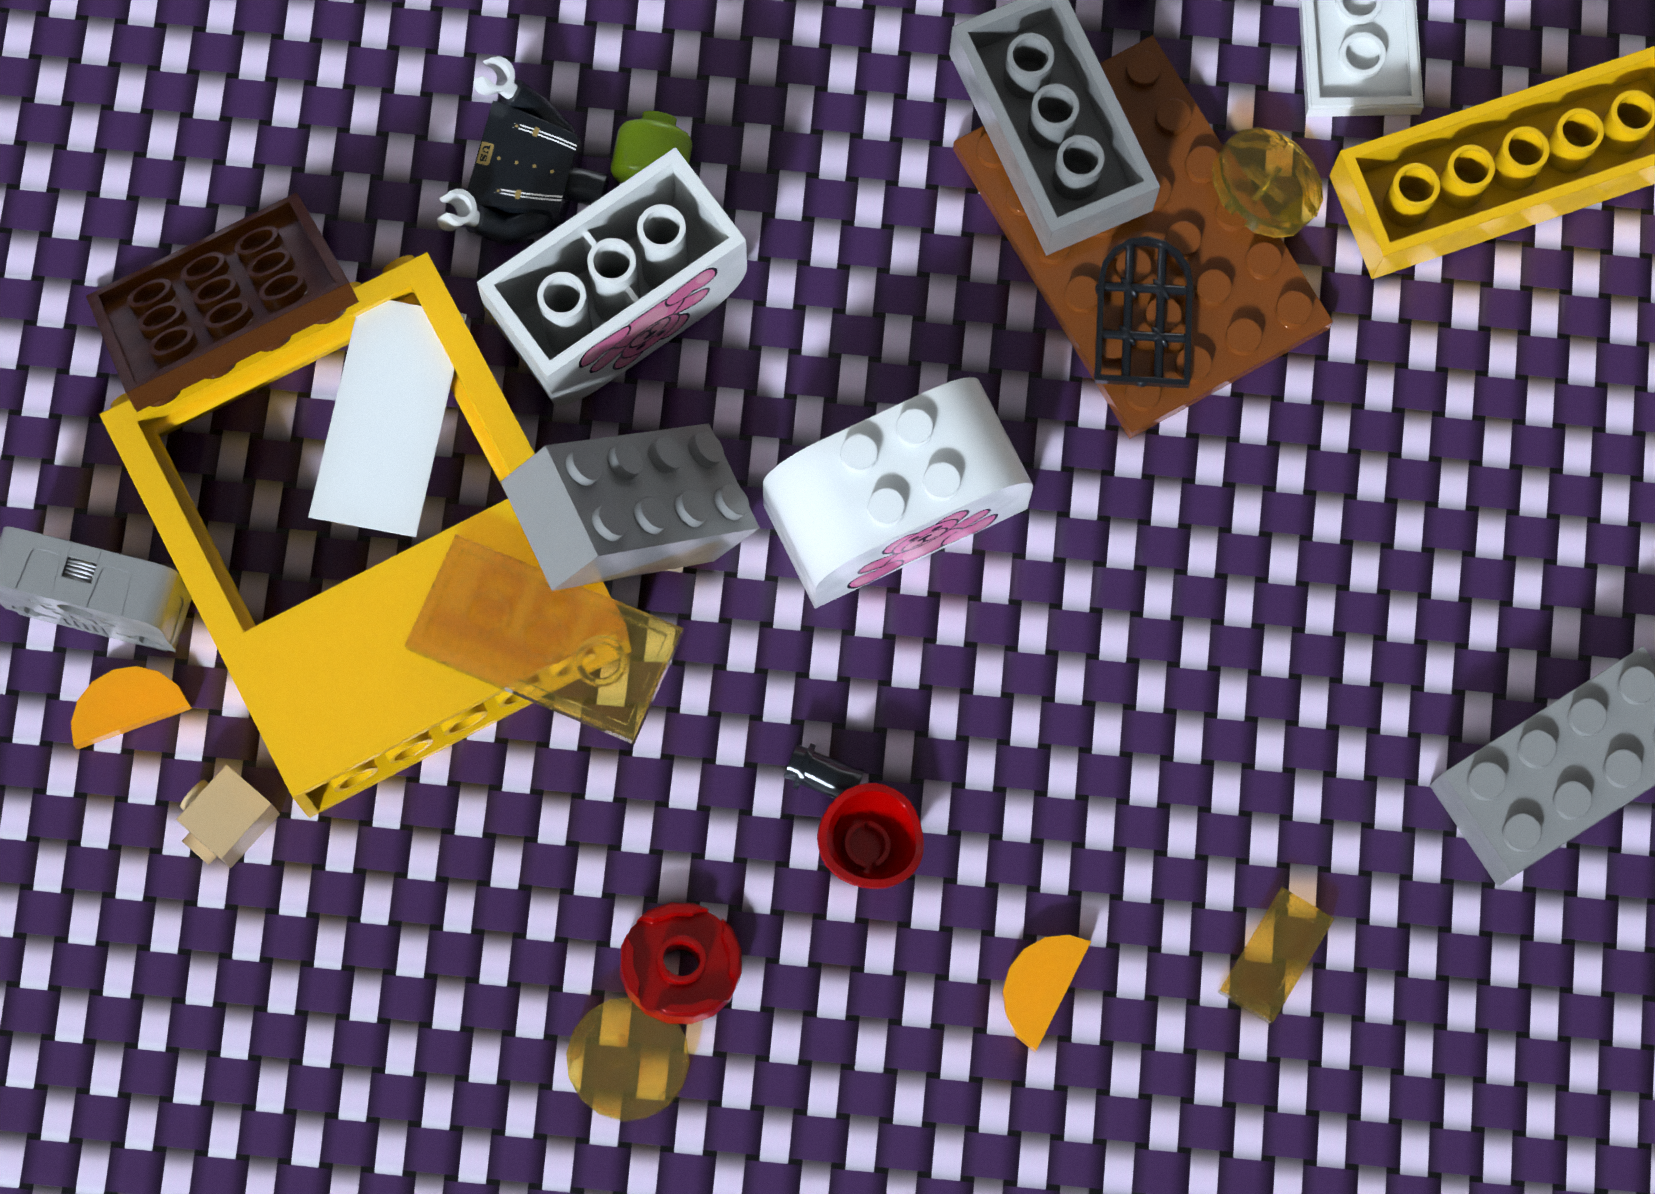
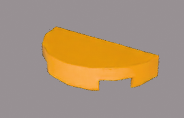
(124, 702)
(1038, 984)

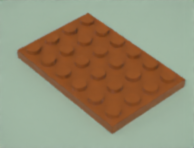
(1246, 285)

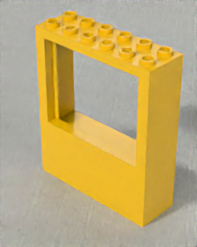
(333, 673)

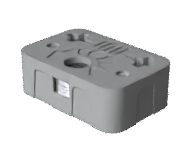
(92, 589)

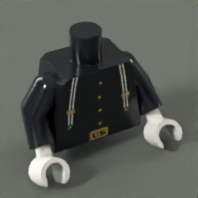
(522, 168)

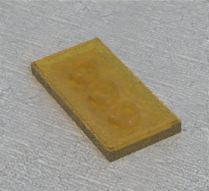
(544, 645)

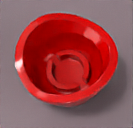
(871, 837)

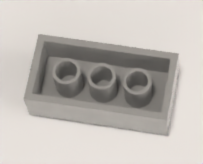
(1053, 120)
(629, 505)
(1557, 770)

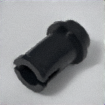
(821, 772)

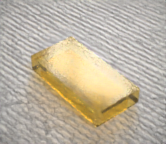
(1276, 955)

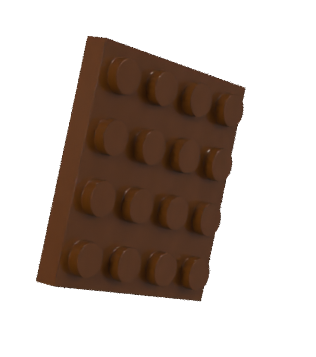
(220, 302)

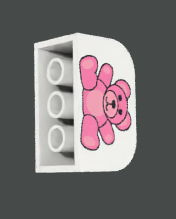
(616, 280)
(895, 489)

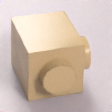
(224, 817)

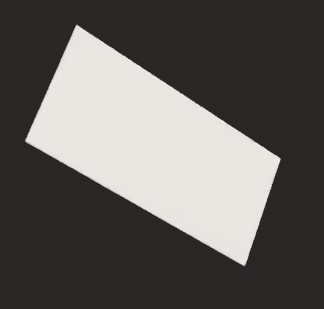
(384, 422)

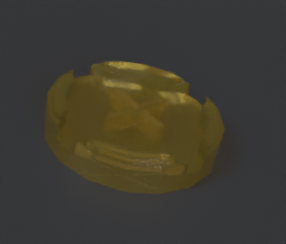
(1267, 182)
(627, 1061)

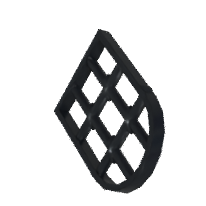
(1158, 332)

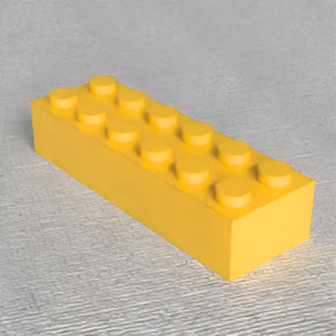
(1501, 164)

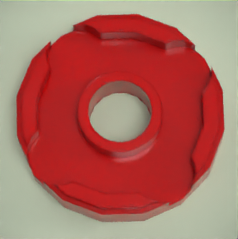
(676, 997)

